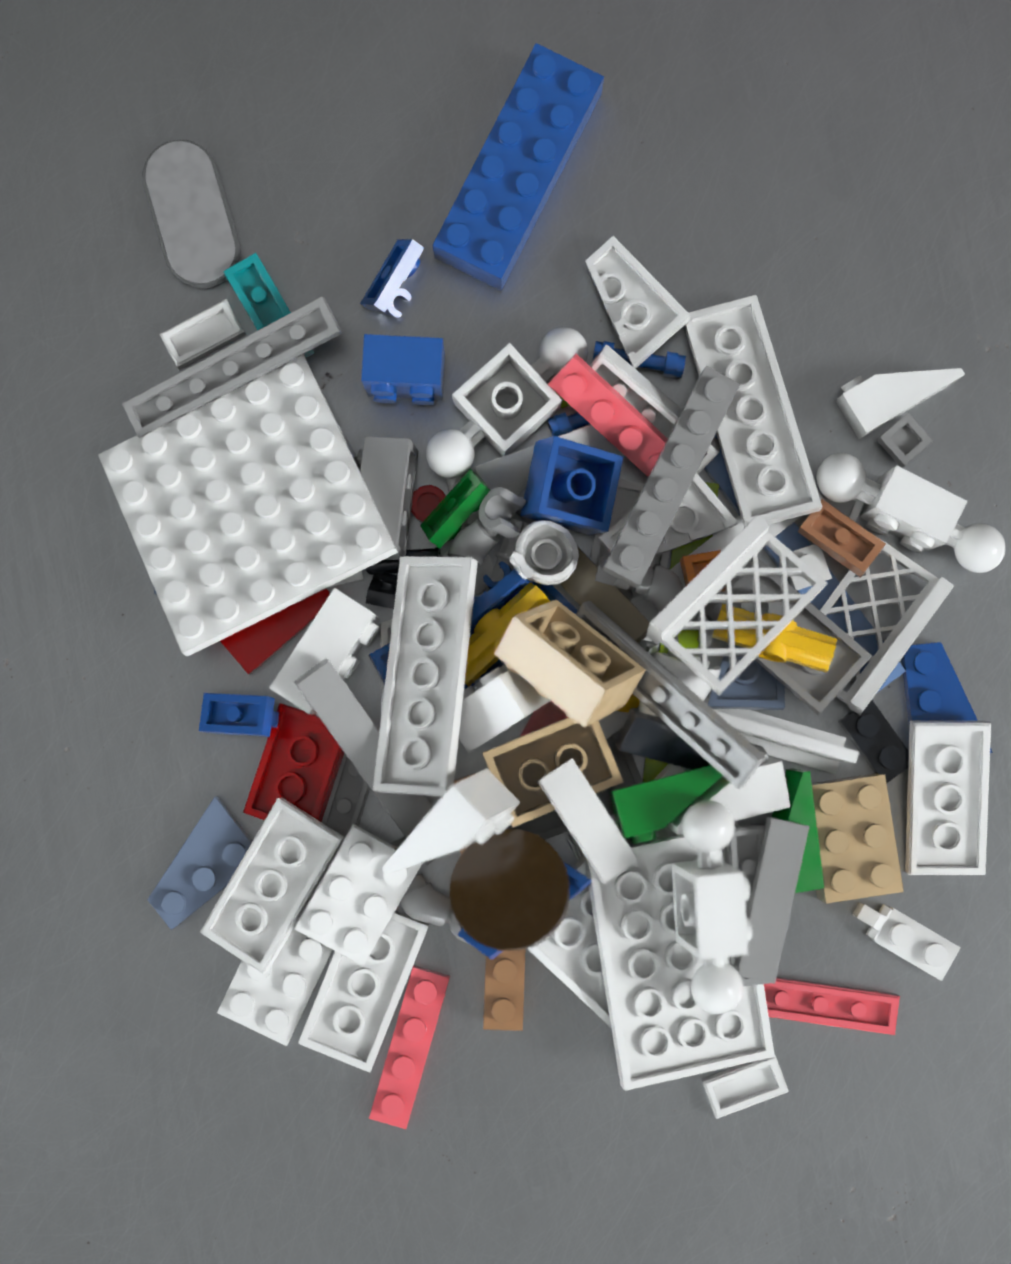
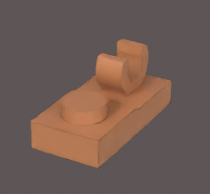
(842, 538)

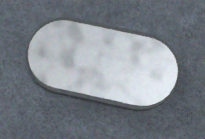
(191, 213)

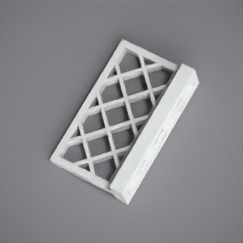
(711, 581)
(901, 635)
(790, 740)

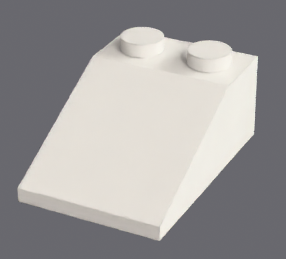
(464, 814)

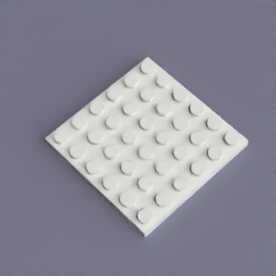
(246, 506)

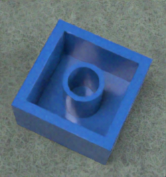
(403, 368)
(572, 485)

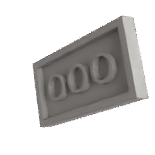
(809, 685)

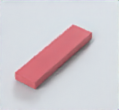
(832, 1005)

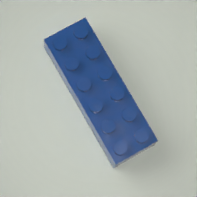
(518, 166)

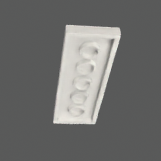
(759, 428)
(425, 675)

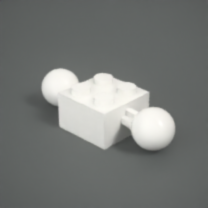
(504, 402)
(911, 510)
(711, 907)

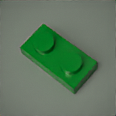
(455, 508)

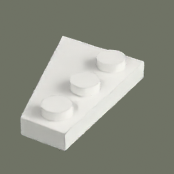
(635, 301)
(695, 519)

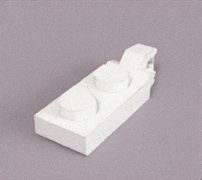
(908, 939)

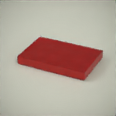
(263, 639)
(296, 765)

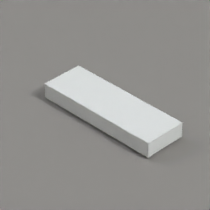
(587, 820)

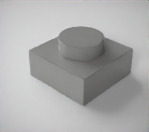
(904, 440)

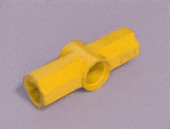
(492, 628)
(792, 644)

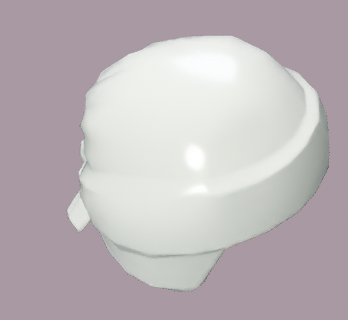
(545, 553)

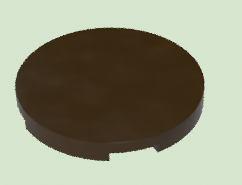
(510, 890)

